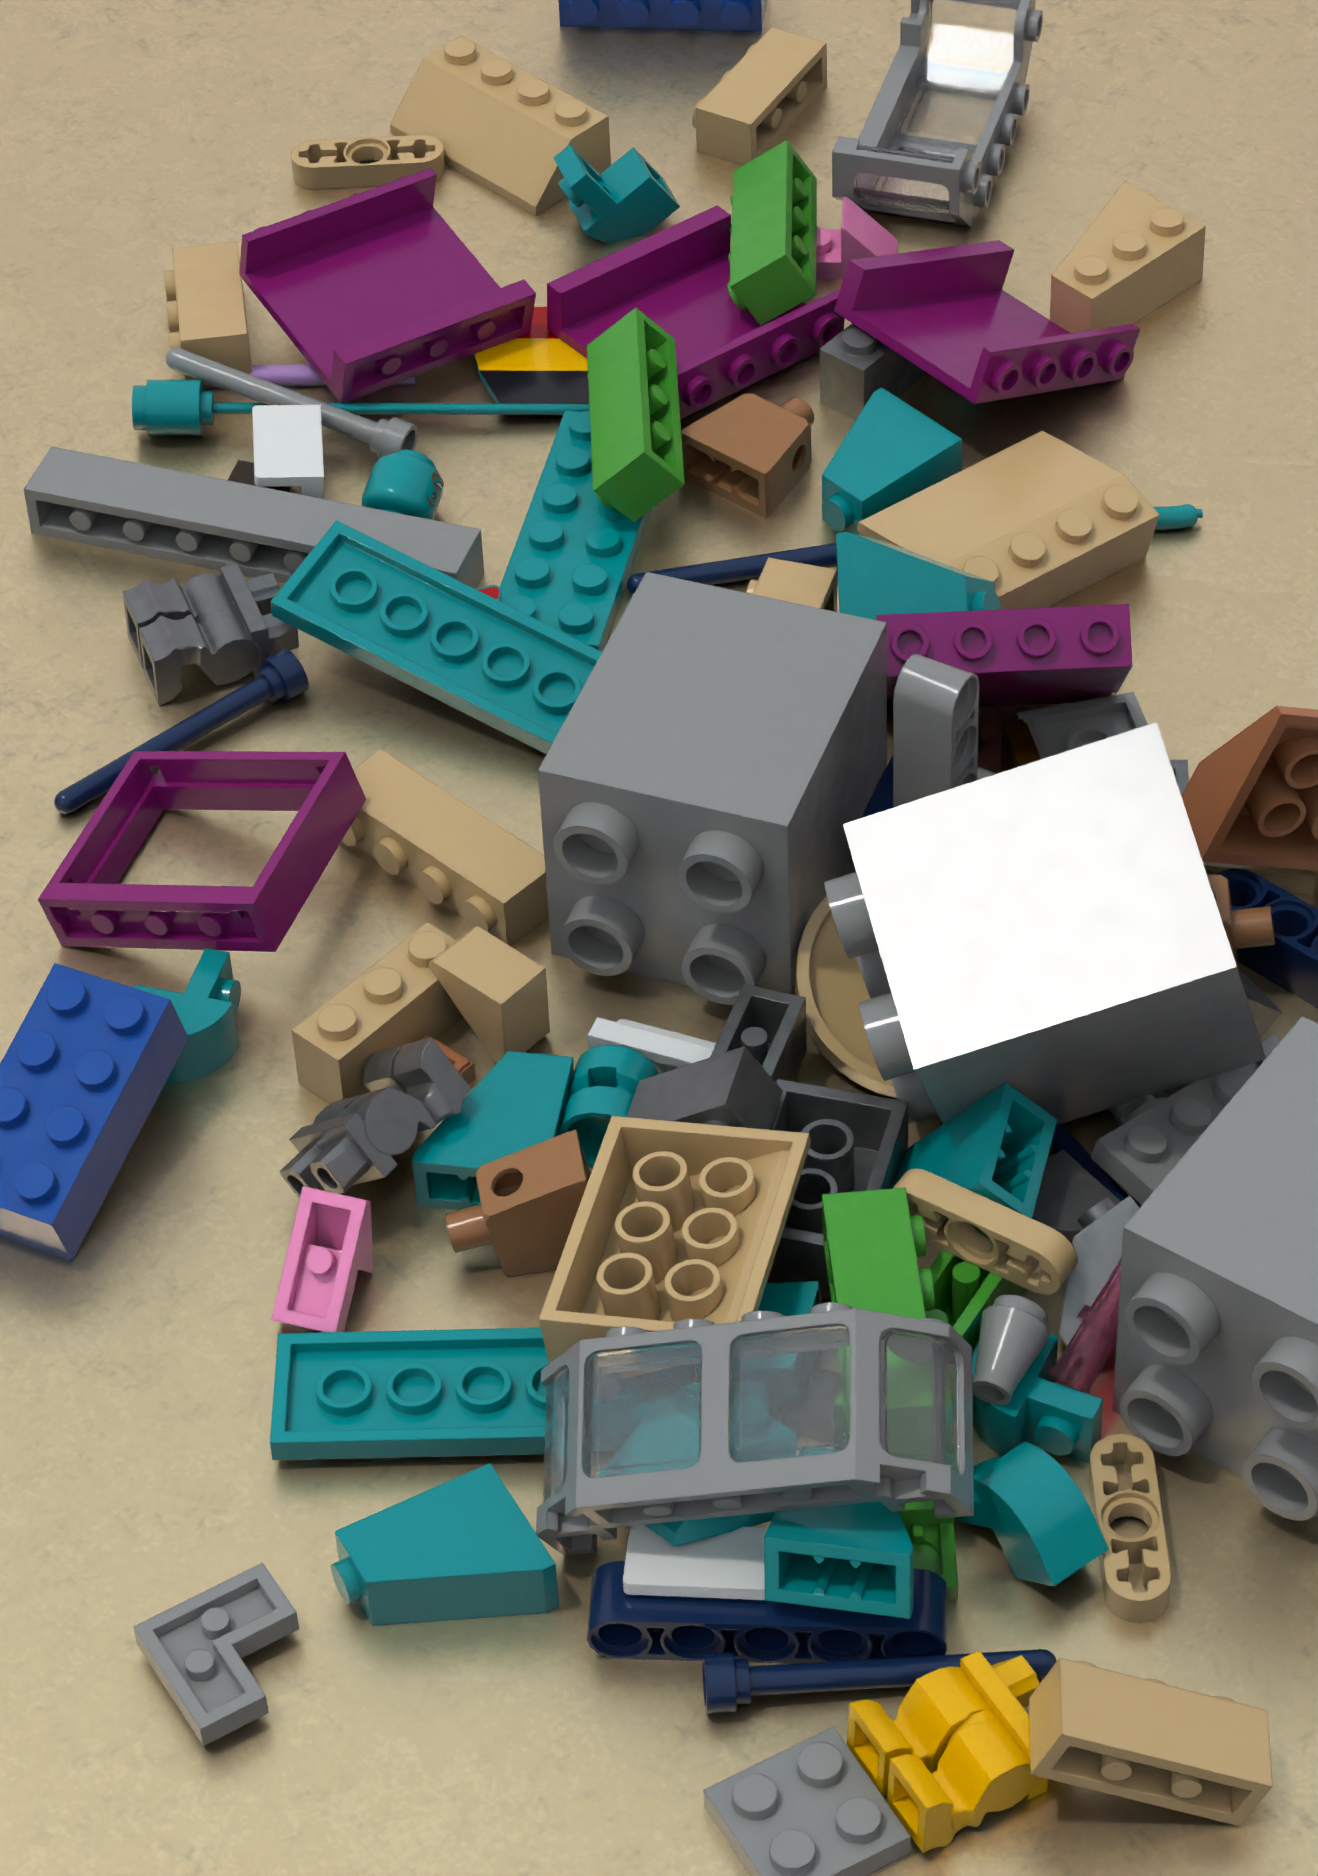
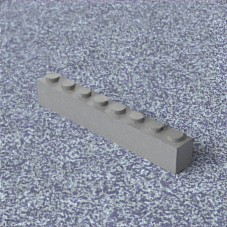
(221, 520)

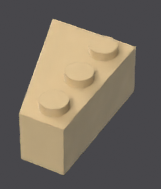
(1126, 263)

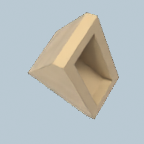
(495, 991)

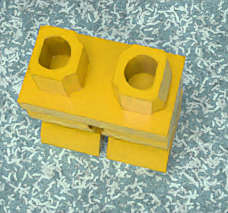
(962, 1728)

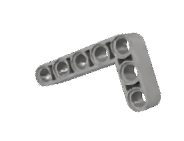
(934, 729)

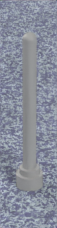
(384, 437)

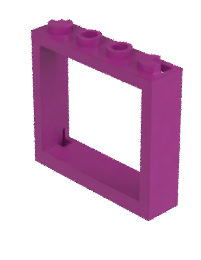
(95, 911)

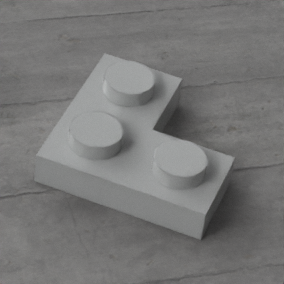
(201, 1646)

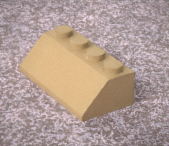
(500, 123)

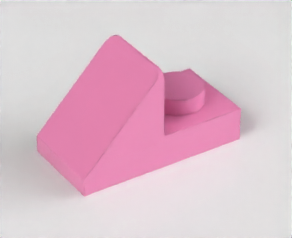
(857, 239)
(323, 1259)

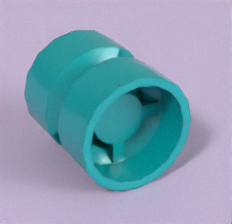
(602, 1088)

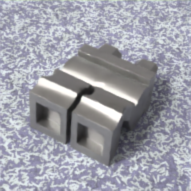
(210, 621)
(359, 1134)

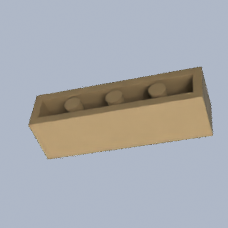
(448, 850)

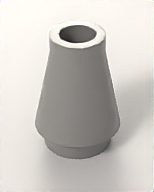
(1007, 1346)

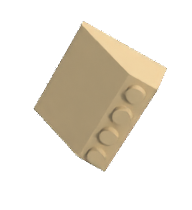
(1027, 519)
(672, 1228)

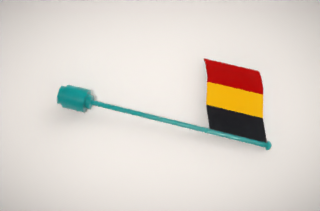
(522, 375)

